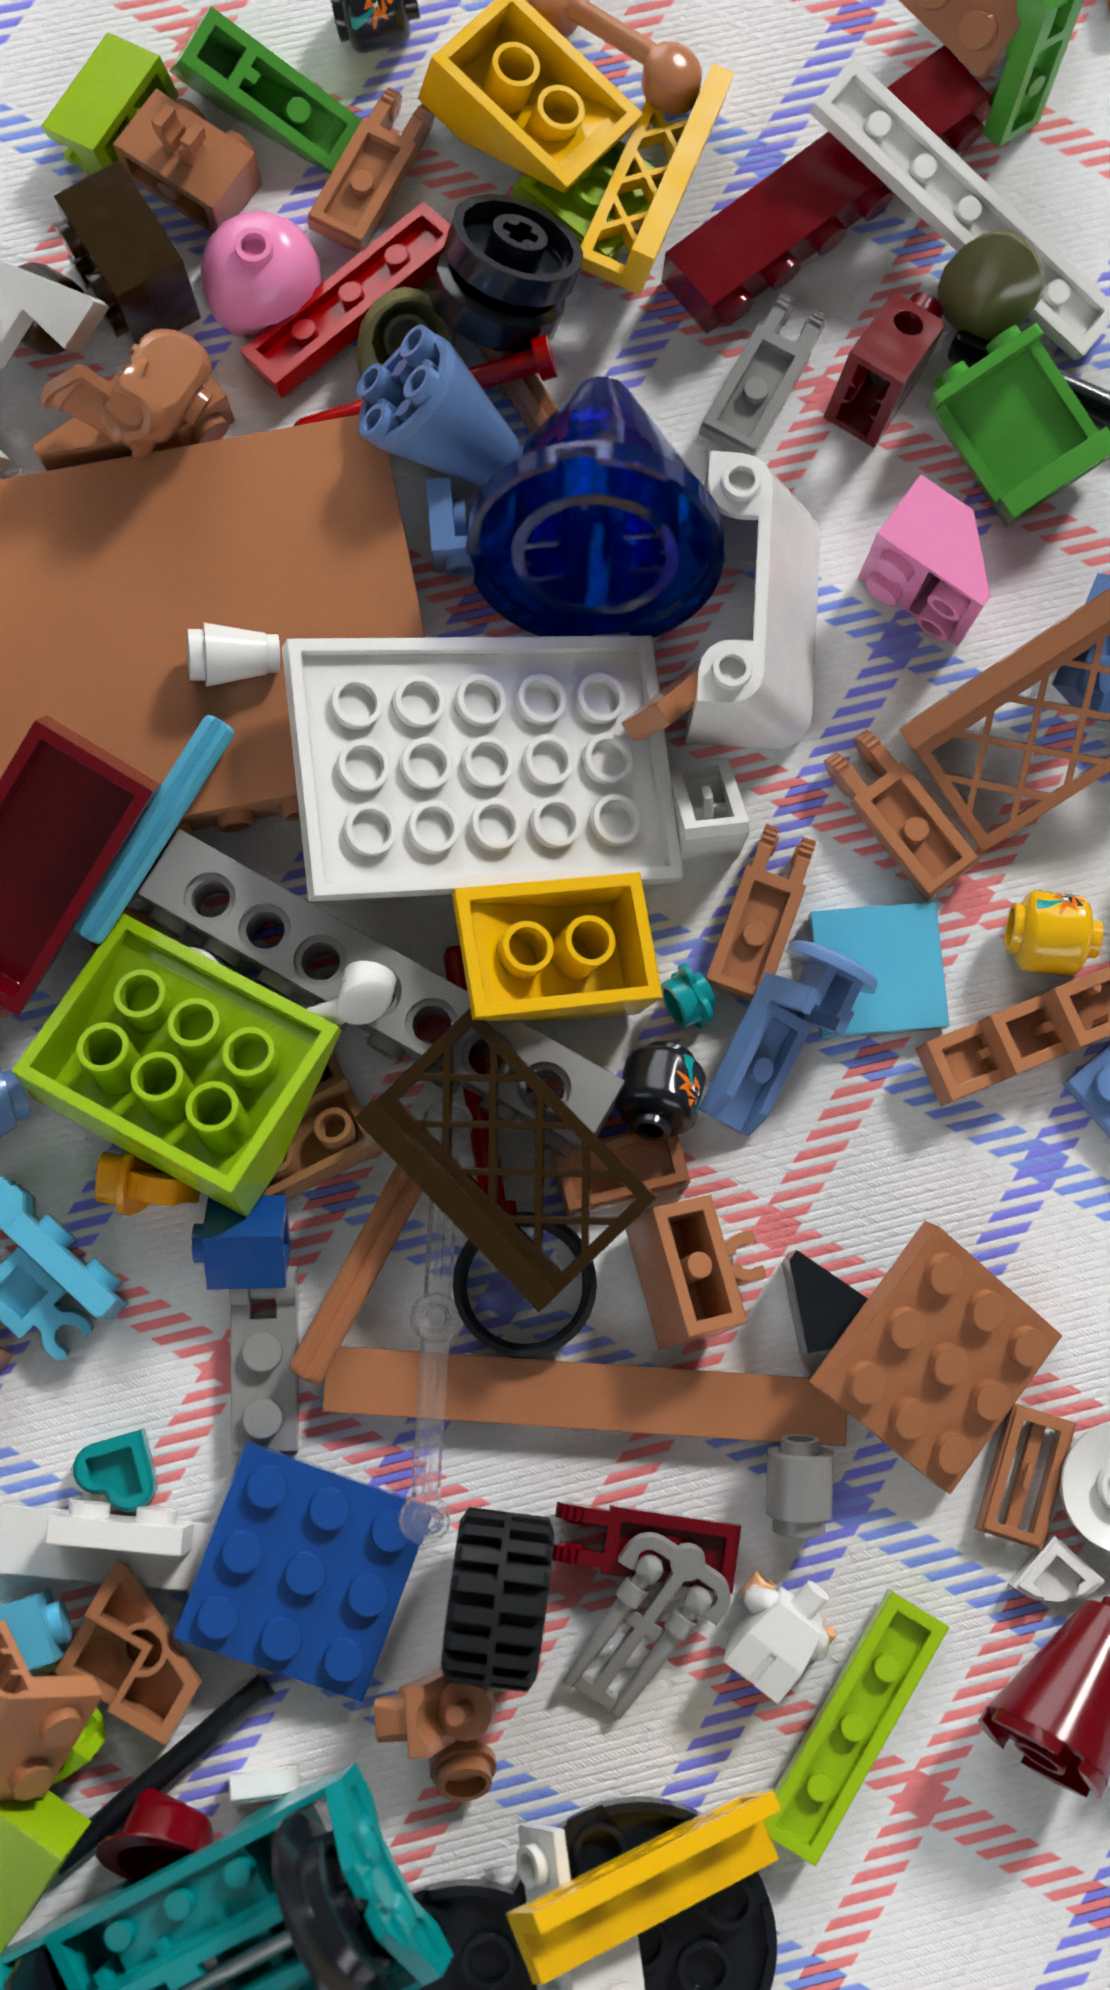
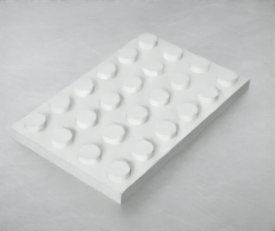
(476, 763)

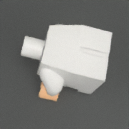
(778, 1635)

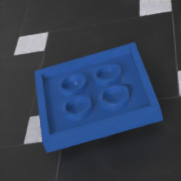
(299, 1573)

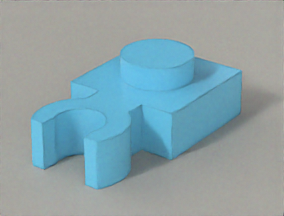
(31, 1299)

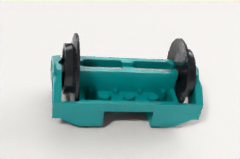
(268, 1900)

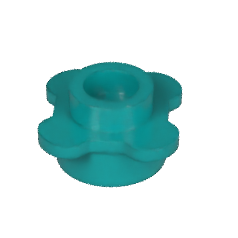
(688, 998)

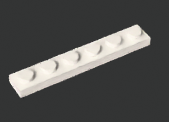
(954, 197)

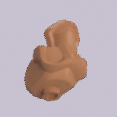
(146, 398)

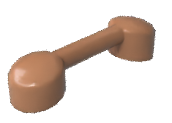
(669, 69)

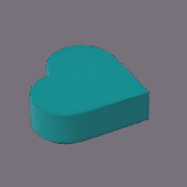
(119, 1469)

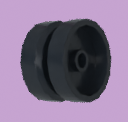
(504, 272)

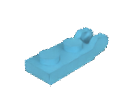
(48, 1244)

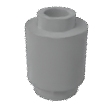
(799, 1486)

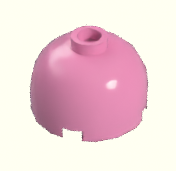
(257, 271)

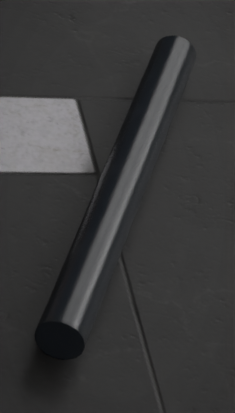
(172, 1764)

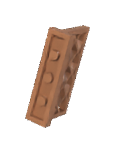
(1001, 685)

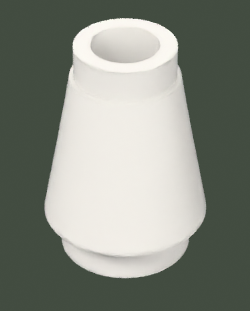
(230, 654)

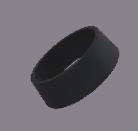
(588, 1297)

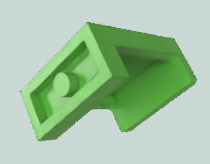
(1017, 424)

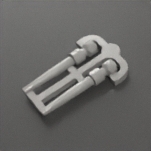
(687, 1564)

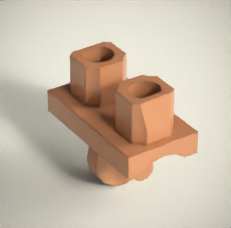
(433, 1714)

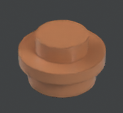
(463, 1770)

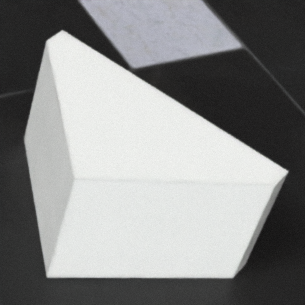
(708, 808)

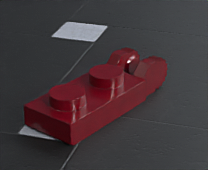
(715, 1538)

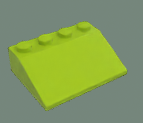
(180, 1063)

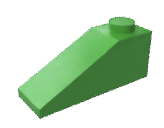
(264, 91)

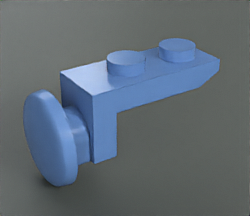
(777, 1029)

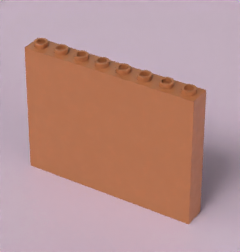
(236, 532)

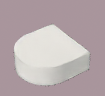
(263, 1783)

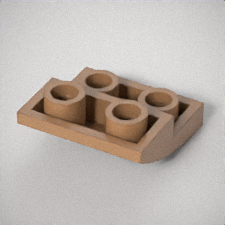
(326, 1138)

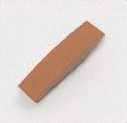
(1018, 1038)

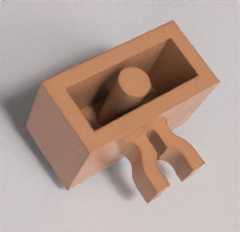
(188, 161)
(689, 1272)

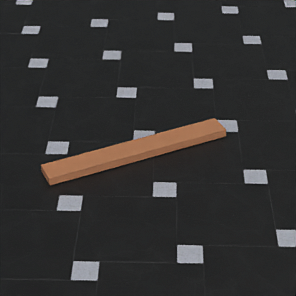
(588, 1396)

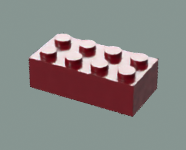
(60, 831)

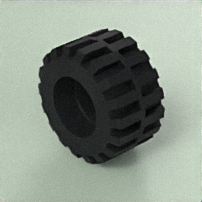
(497, 1599)

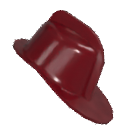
(154, 1836)

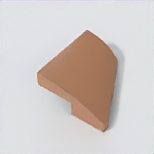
(133, 1657)

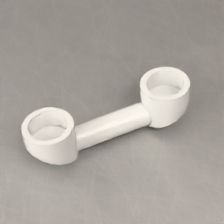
(362, 997)

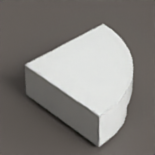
(1055, 1574)

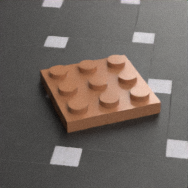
(936, 1357)

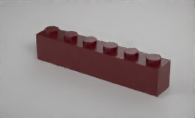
(810, 202)

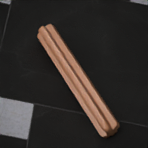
(356, 1278)

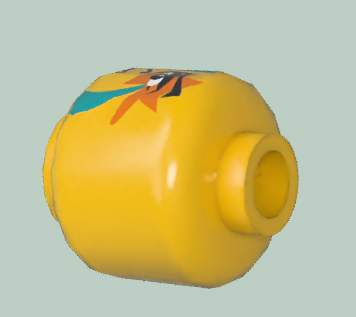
(1052, 933)

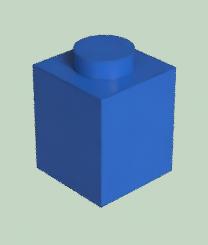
(241, 1249)

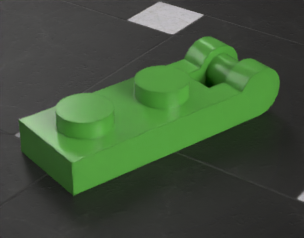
(1031, 67)

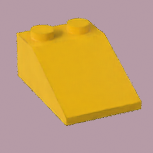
(526, 95)
(557, 949)

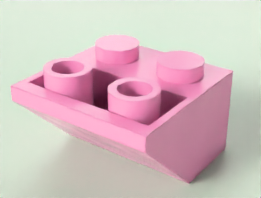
(930, 562)

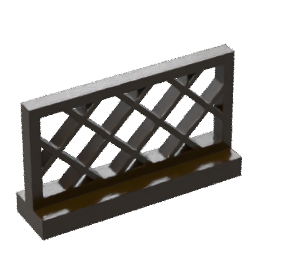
(460, 1195)

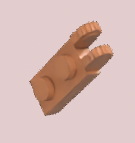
(369, 174)
(903, 818)
(759, 920)

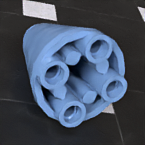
(433, 411)

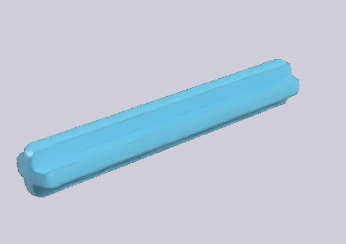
(154, 828)

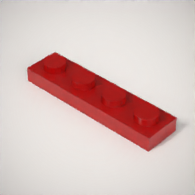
(332, 317)

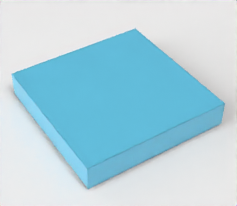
(903, 954)

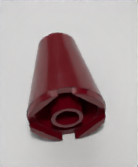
(1062, 1705)

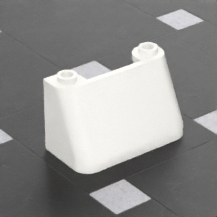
(761, 687)

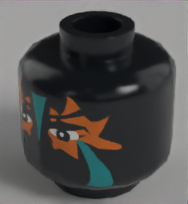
(374, 23)
(661, 1090)

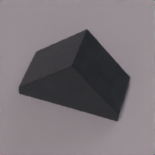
(818, 1303)

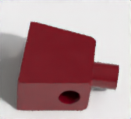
(895, 348)

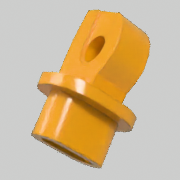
(135, 1183)

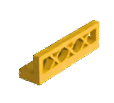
(662, 201)
(644, 1886)

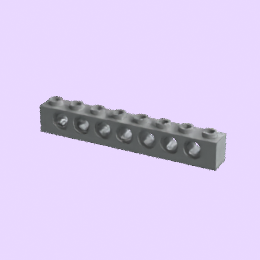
(195, 870)

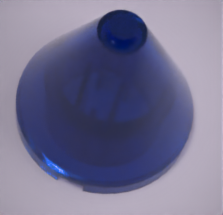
(596, 524)

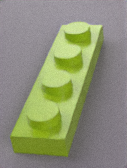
(853, 1725)

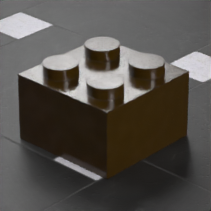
(124, 255)

